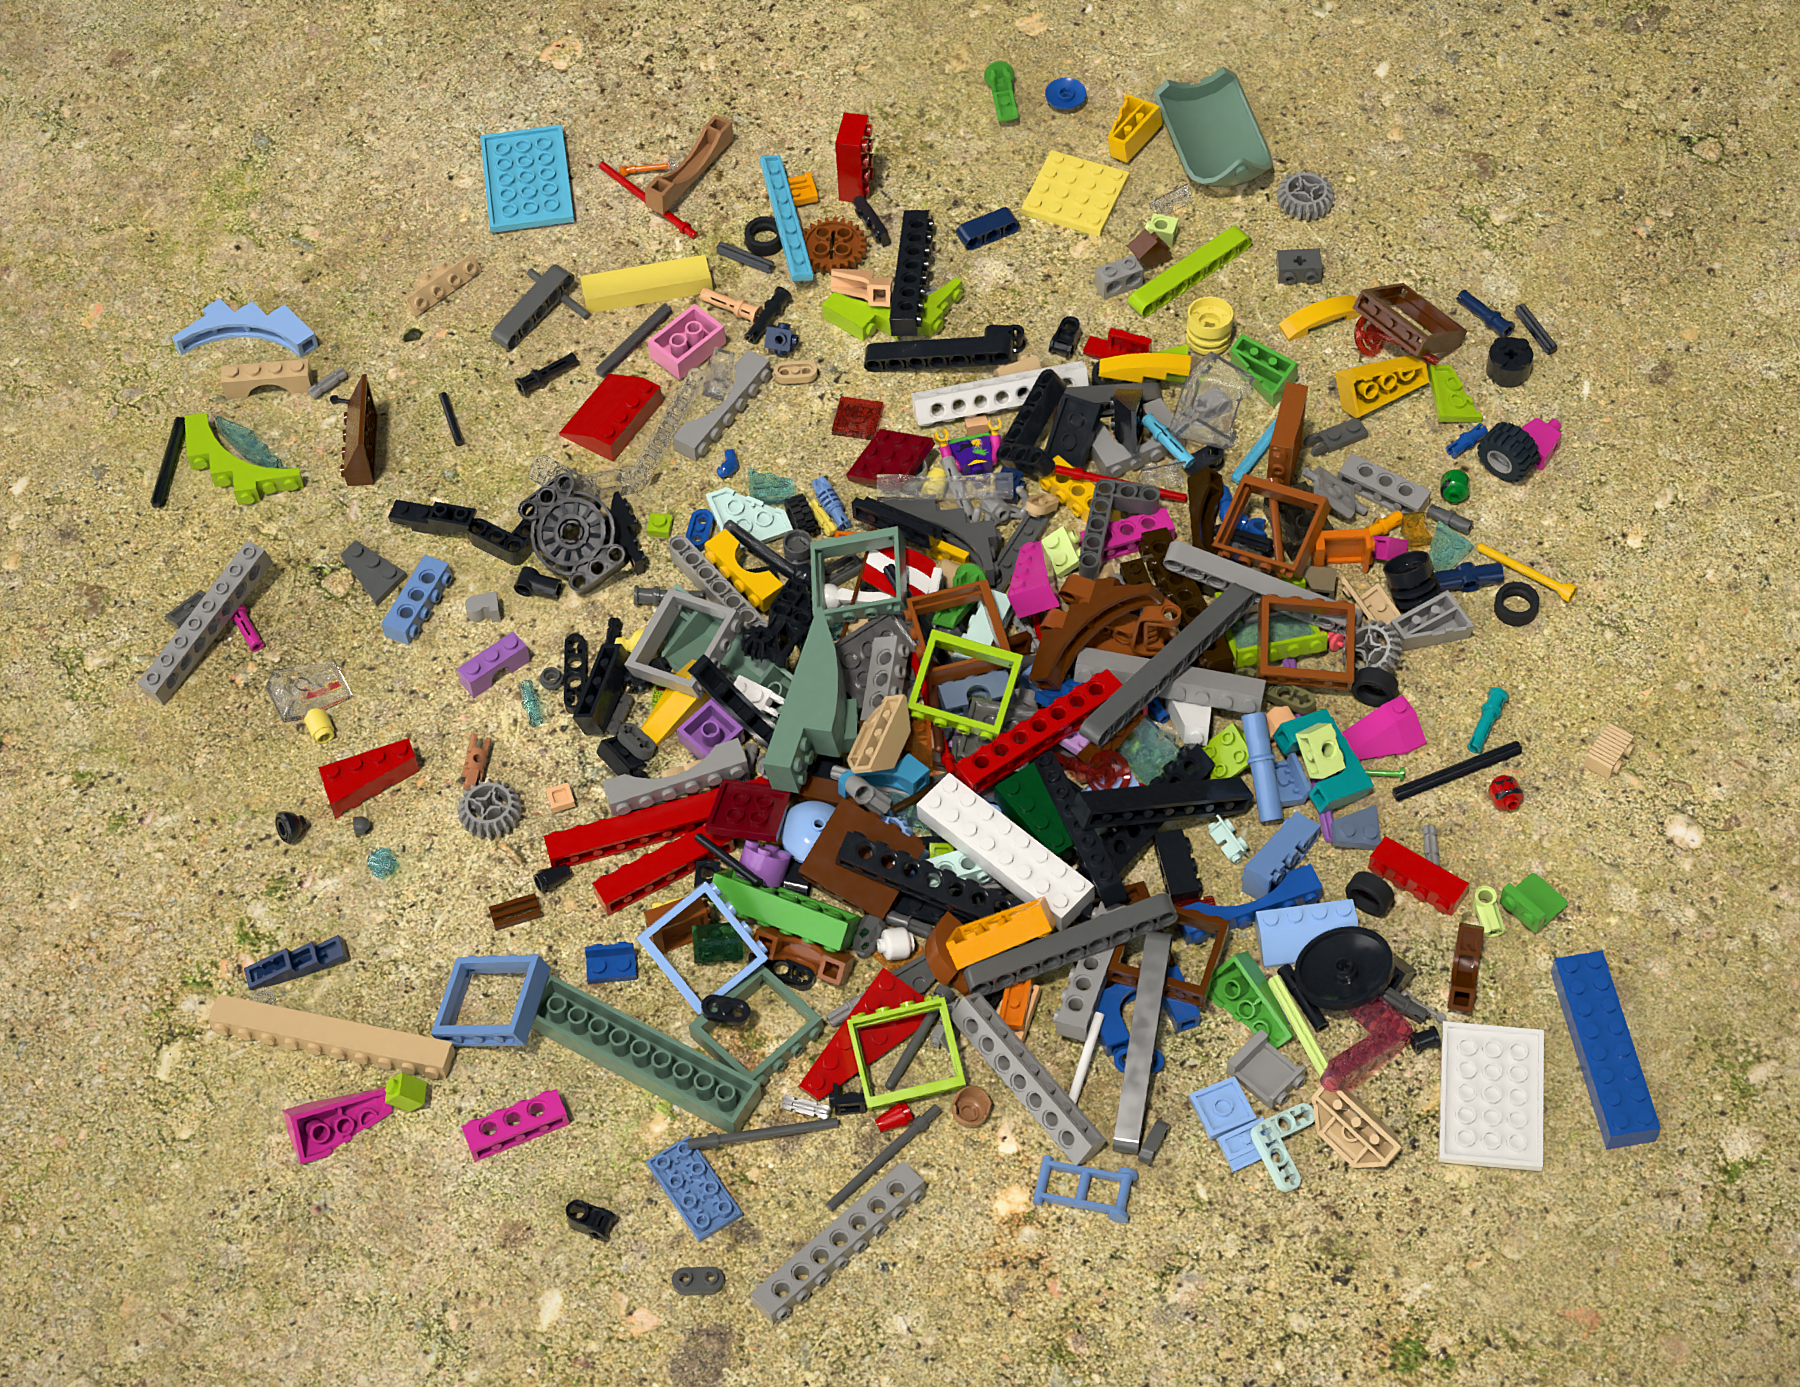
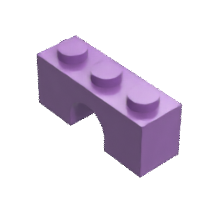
(478, 672)

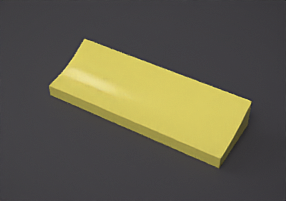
(646, 283)

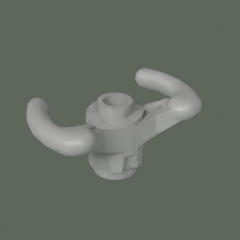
(1000, 510)

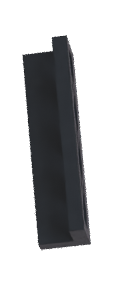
(885, 516)

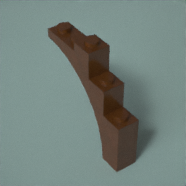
(1083, 621)

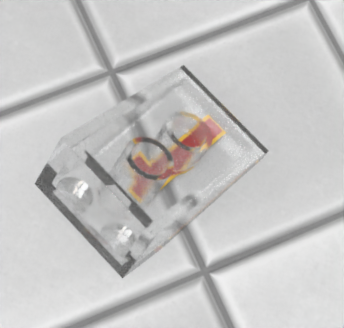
(307, 687)

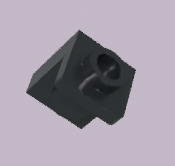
(848, 1103)

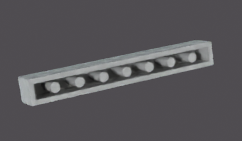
(1191, 686)

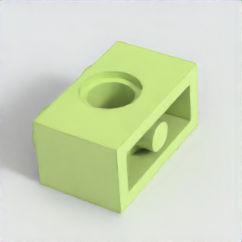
(1320, 763)

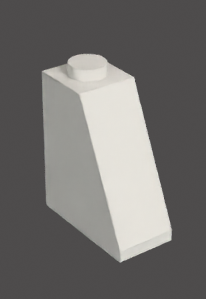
(1190, 720)

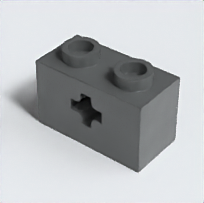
(1298, 266)

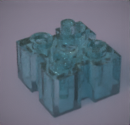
(1147, 749)

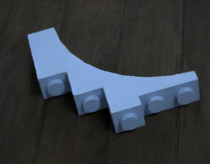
(250, 322)

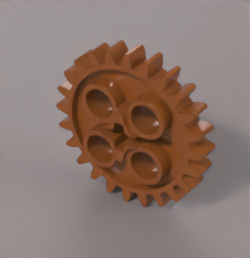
(848, 245)

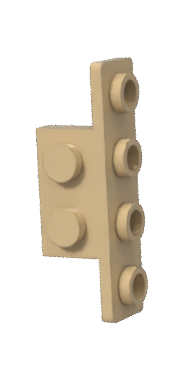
(440, 282)
(1374, 604)

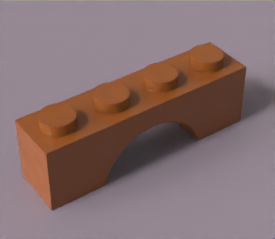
(827, 965)

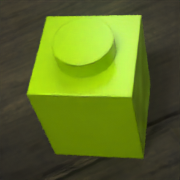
(405, 1092)

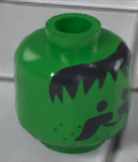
(1454, 484)

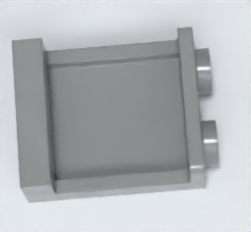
(1265, 1071)

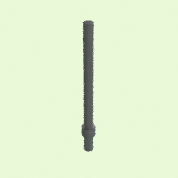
(919, 1124)
(713, 1140)

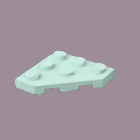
(749, 513)

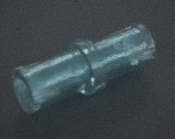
(530, 703)

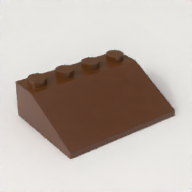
(360, 436)

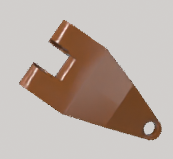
(1125, 635)

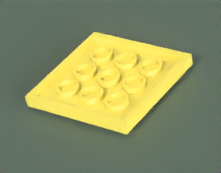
(1075, 193)

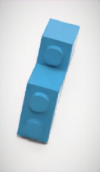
(907, 775)

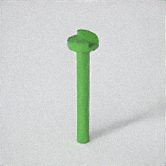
(1401, 773)

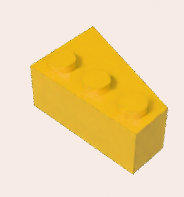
(1133, 128)

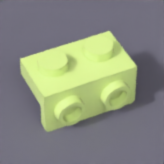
(1063, 550)

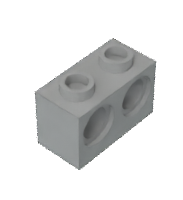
(1118, 277)

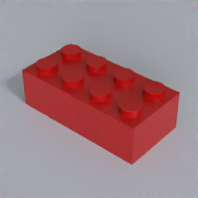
(854, 156)

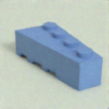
(1279, 855)

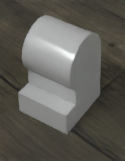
(483, 606)

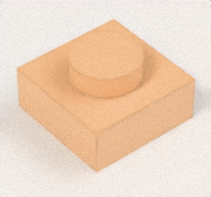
(560, 797)

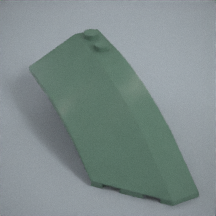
(691, 637)

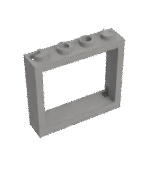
(659, 626)

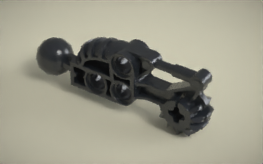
(788, 615)

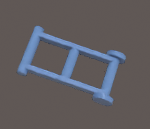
(1115, 1213)

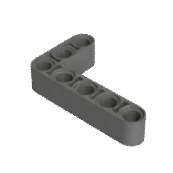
(1111, 496)

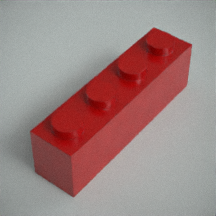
(1418, 876)

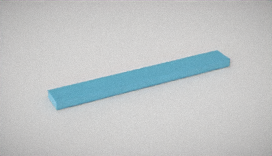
(786, 218)

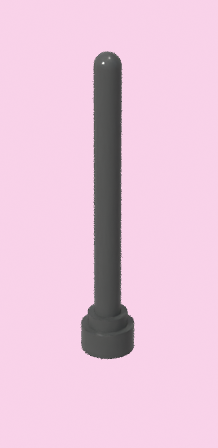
(942, 991)

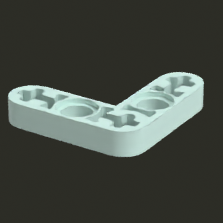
(1275, 1135)

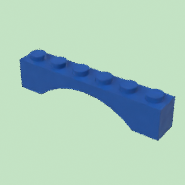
(1298, 888)

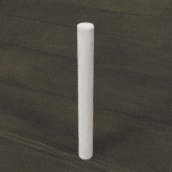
(1086, 1056)

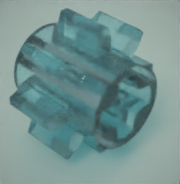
(381, 862)

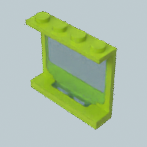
(1286, 636)

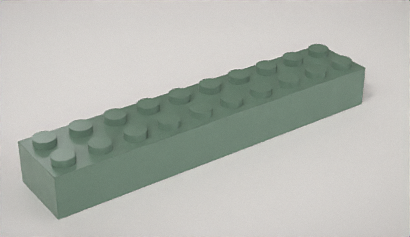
(645, 1056)

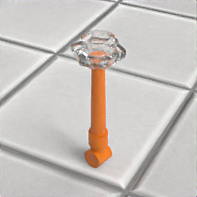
(671, 164)

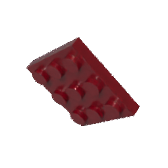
(890, 454)
(748, 811)

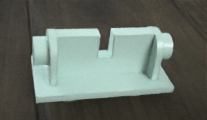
(1223, 832)

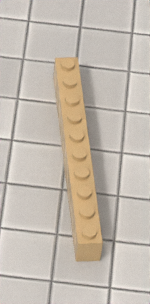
(332, 1036)

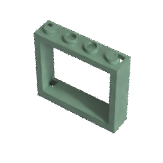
(854, 544)
(776, 1062)

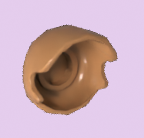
(971, 1106)

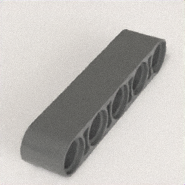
(532, 307)
(1102, 393)

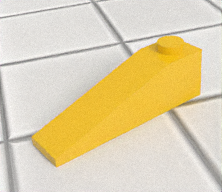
(672, 710)

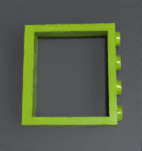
(972, 649)
(906, 1010)

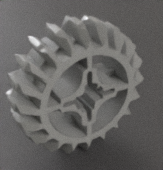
(1305, 195)
(1367, 639)
(494, 815)

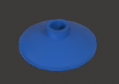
(1065, 93)

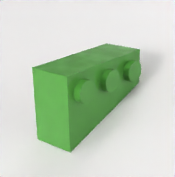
(1266, 365)

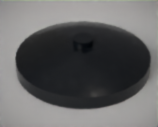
(1344, 968)

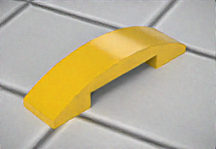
(1318, 314)

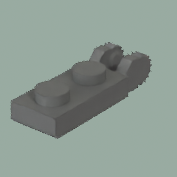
(1336, 437)

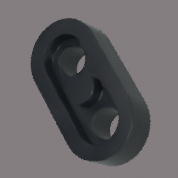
(726, 1008)

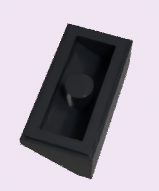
(619, 757)

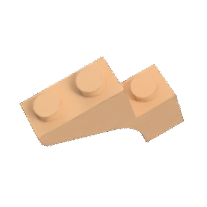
(863, 285)

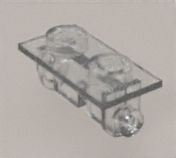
(1173, 200)

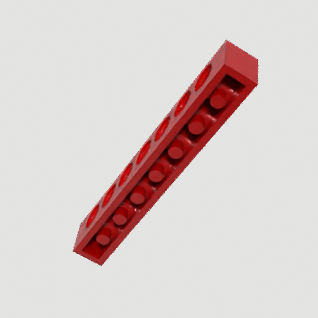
(1035, 742)

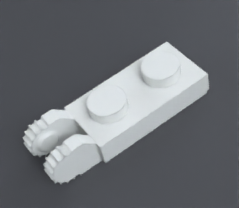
(759, 695)

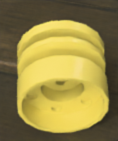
(1209, 325)

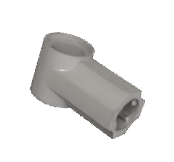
(867, 795)

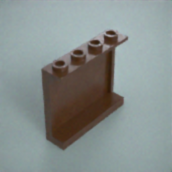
(847, 886)

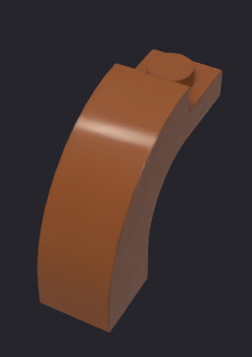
(938, 955)

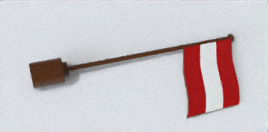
(918, 573)

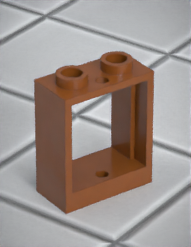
(678, 930)

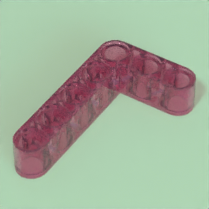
(1387, 1038)

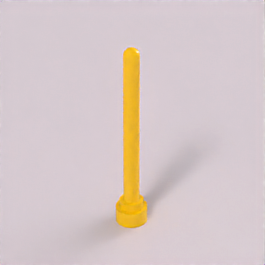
(1566, 590)

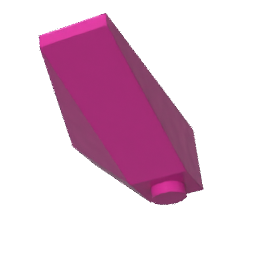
(1386, 731)
(327, 1123)

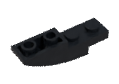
(434, 519)
(626, 532)

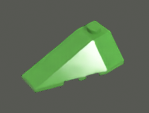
(1245, 994)

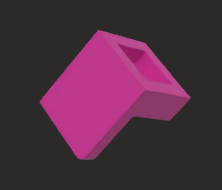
(1388, 547)

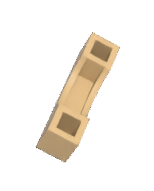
(242, 378)

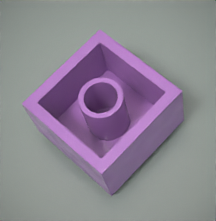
(708, 728)

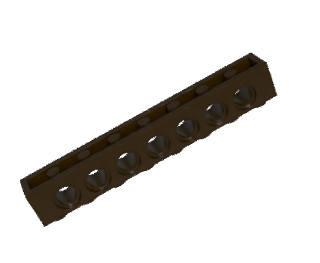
(1185, 594)

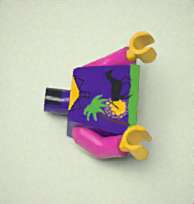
(972, 453)

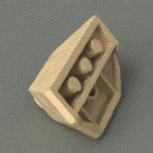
(881, 736)
(1353, 1129)

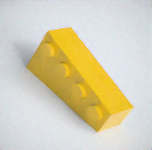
(1378, 383)

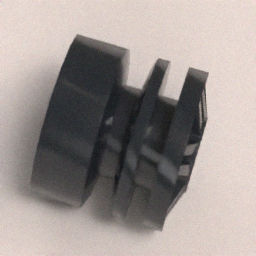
(1411, 579)

